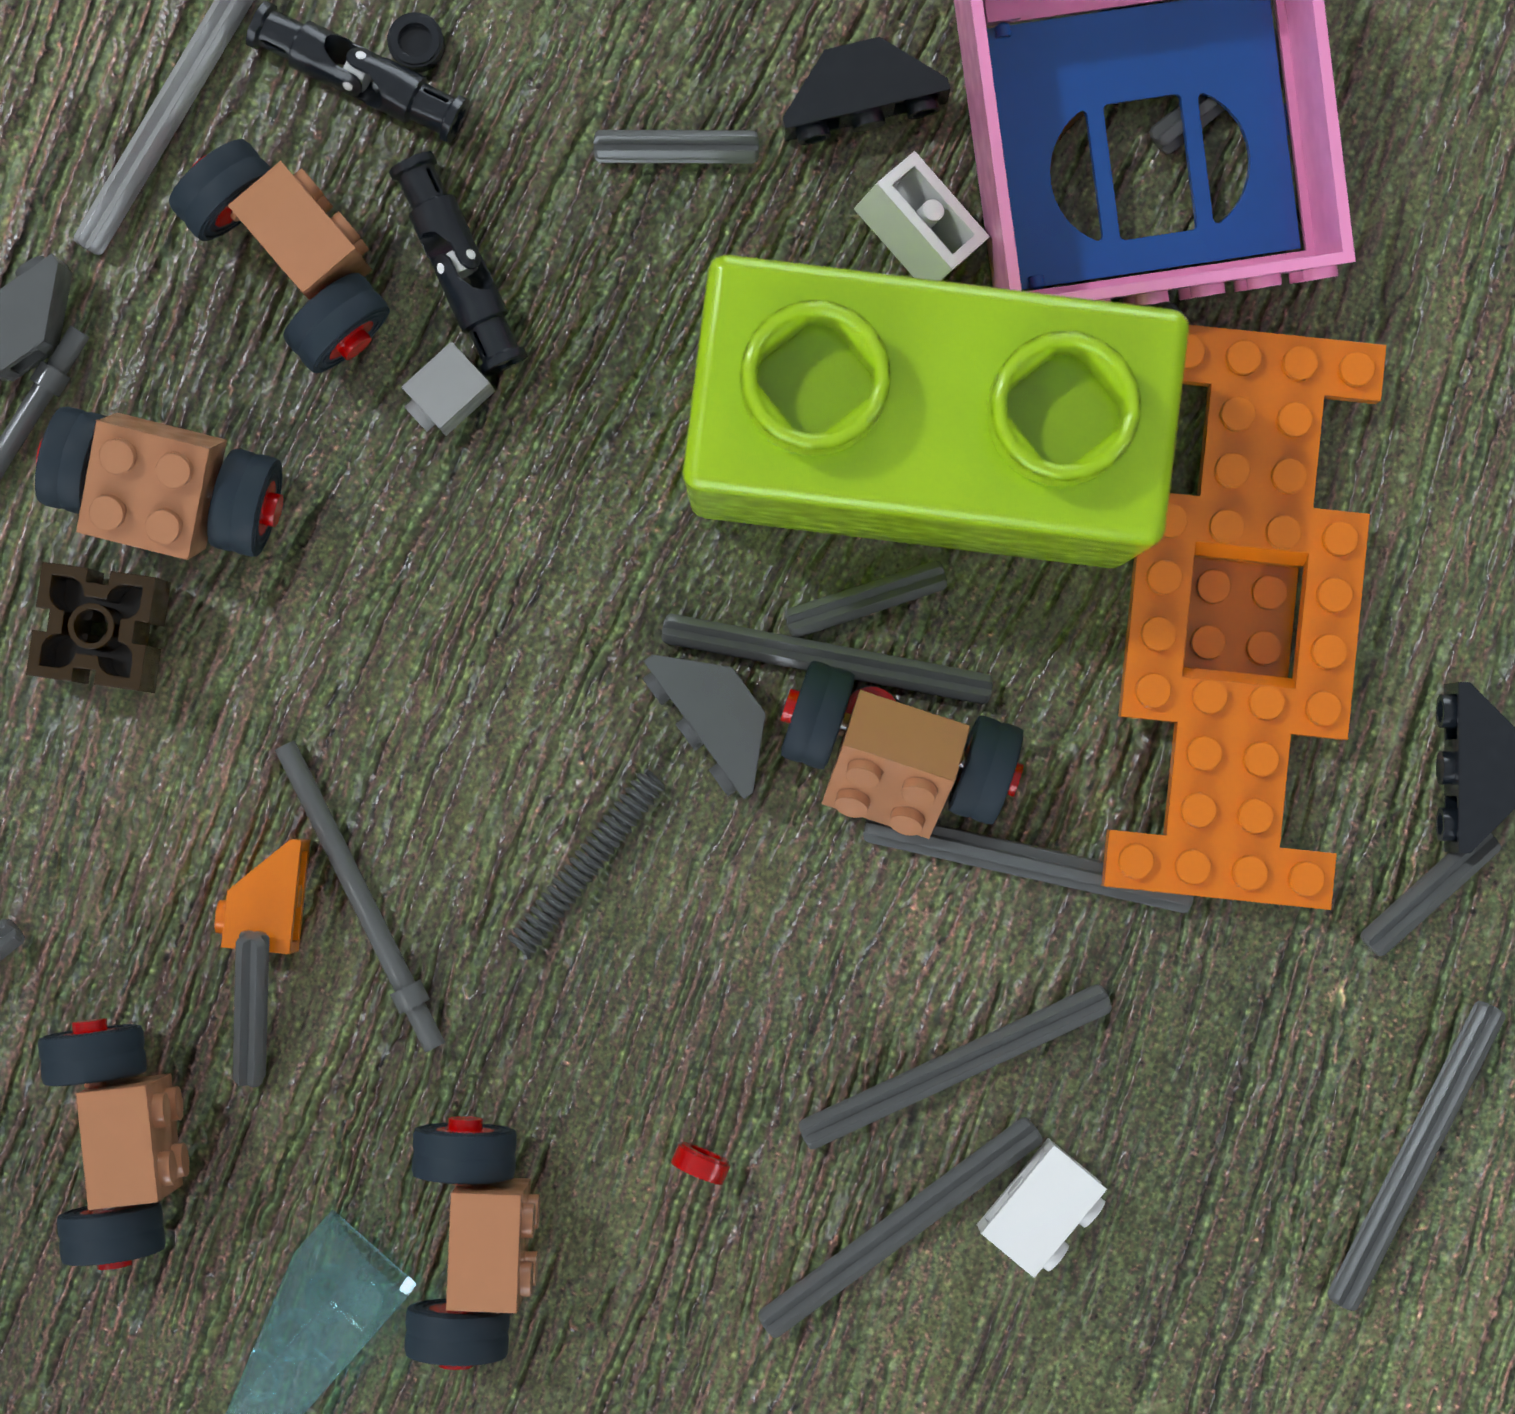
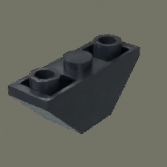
(861, 88)
(1473, 767)

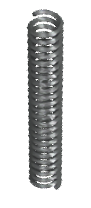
(618, 831)

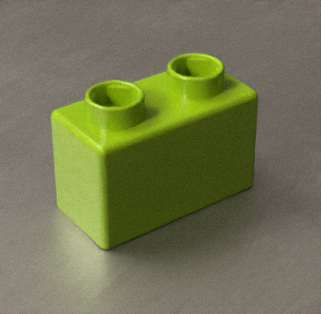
(933, 412)

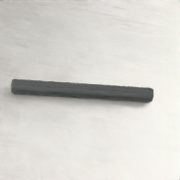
(799, 653)
(1018, 860)
(955, 1066)
(1416, 1155)
(900, 1227)

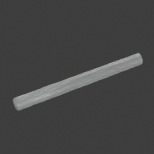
(160, 124)

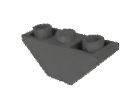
(32, 314)
(715, 713)

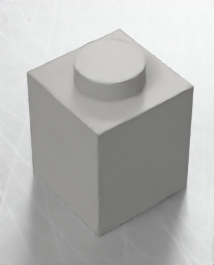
(446, 390)

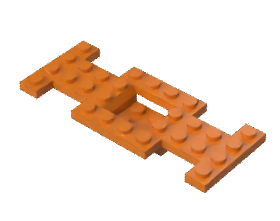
(1219, 618)

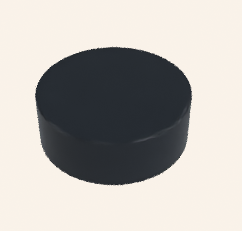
(416, 42)

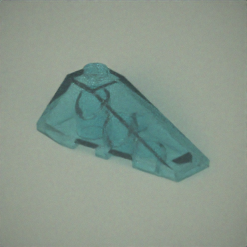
(320, 1319)

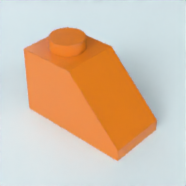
(268, 900)

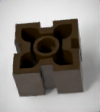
(79, 600)

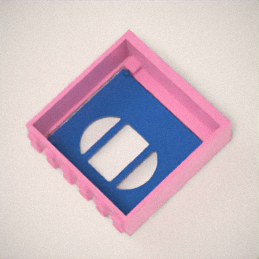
(1040, 74)

